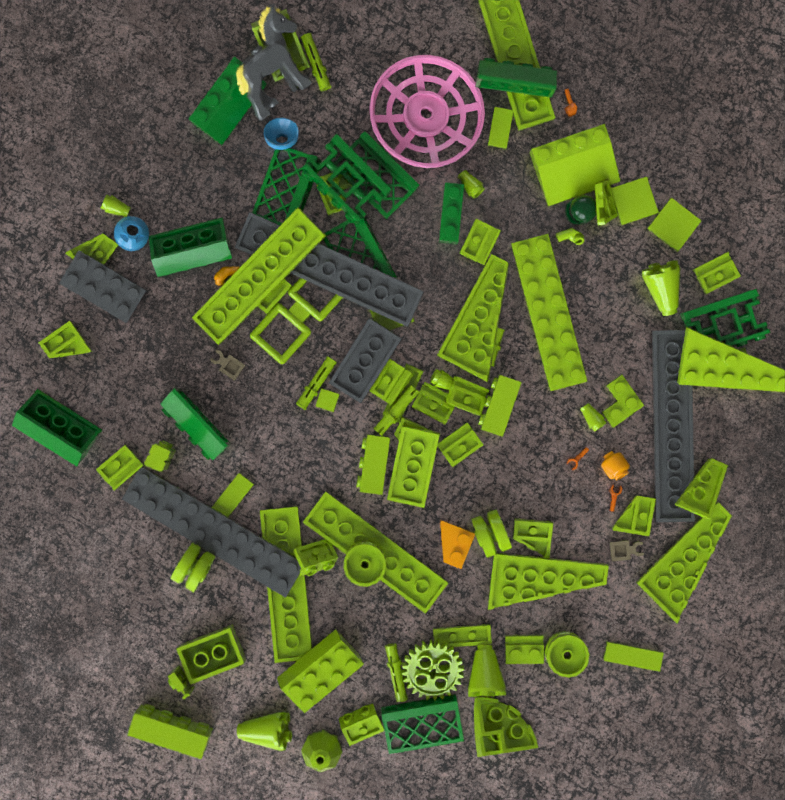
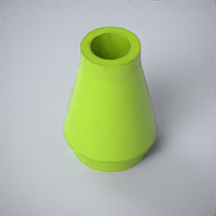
(471, 184)
(115, 206)
(441, 379)
(593, 417)

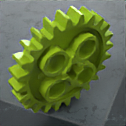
(429, 685)

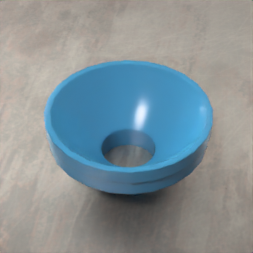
(281, 127)
(127, 241)

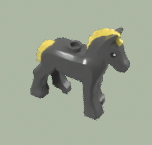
(268, 59)

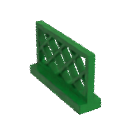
(390, 167)
(302, 191)
(369, 240)
(417, 709)

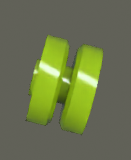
(491, 533)
(365, 552)
(194, 568)
(565, 665)

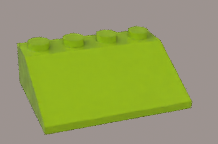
(575, 164)

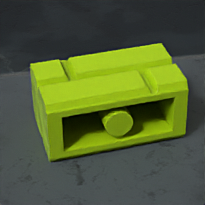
(160, 456)

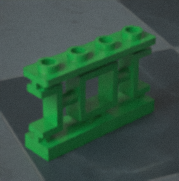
(358, 168)
(720, 309)

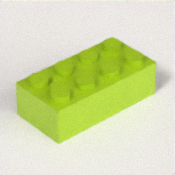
(320, 671)
(170, 731)

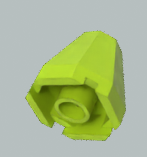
(321, 751)

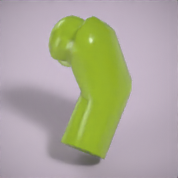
(572, 235)

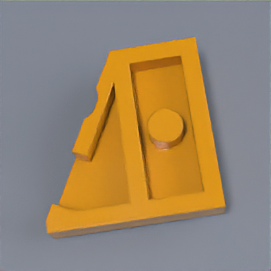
(455, 543)

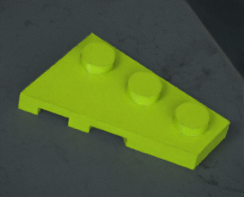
(704, 489)

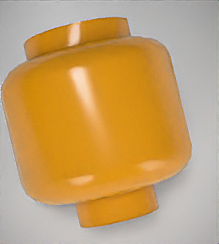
(615, 465)

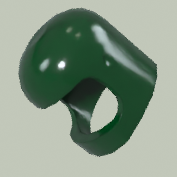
(582, 209)

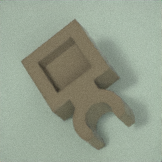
(230, 367)
(622, 550)

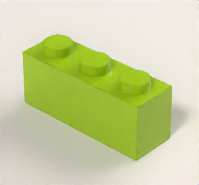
(499, 405)
(373, 464)

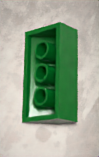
(516, 78)
(222, 105)
(189, 247)
(195, 423)
(56, 427)

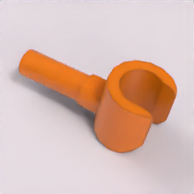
(572, 108)
(578, 458)
(614, 497)

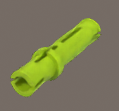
(323, 83)
(315, 384)
(391, 416)
(394, 665)

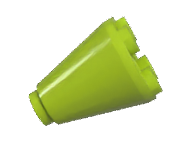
(664, 285)
(486, 675)
(267, 731)

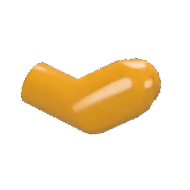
(223, 273)

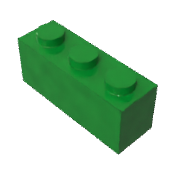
(451, 213)

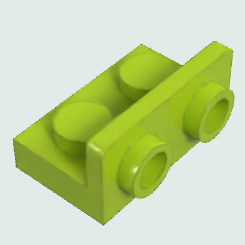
(315, 557)
(360, 724)

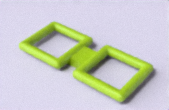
(297, 315)

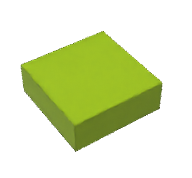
(327, 400)

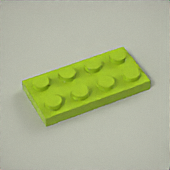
(413, 466)

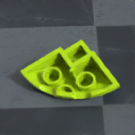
(500, 728)

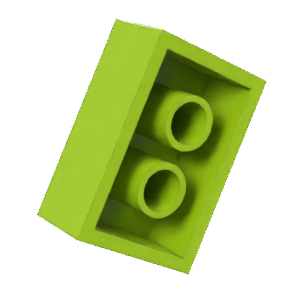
(211, 654)

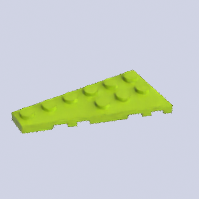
(475, 330)
(723, 366)
(681, 567)
(533, 578)

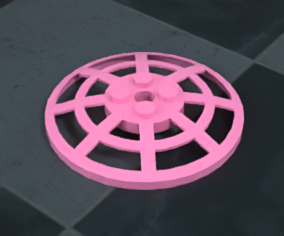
(427, 101)

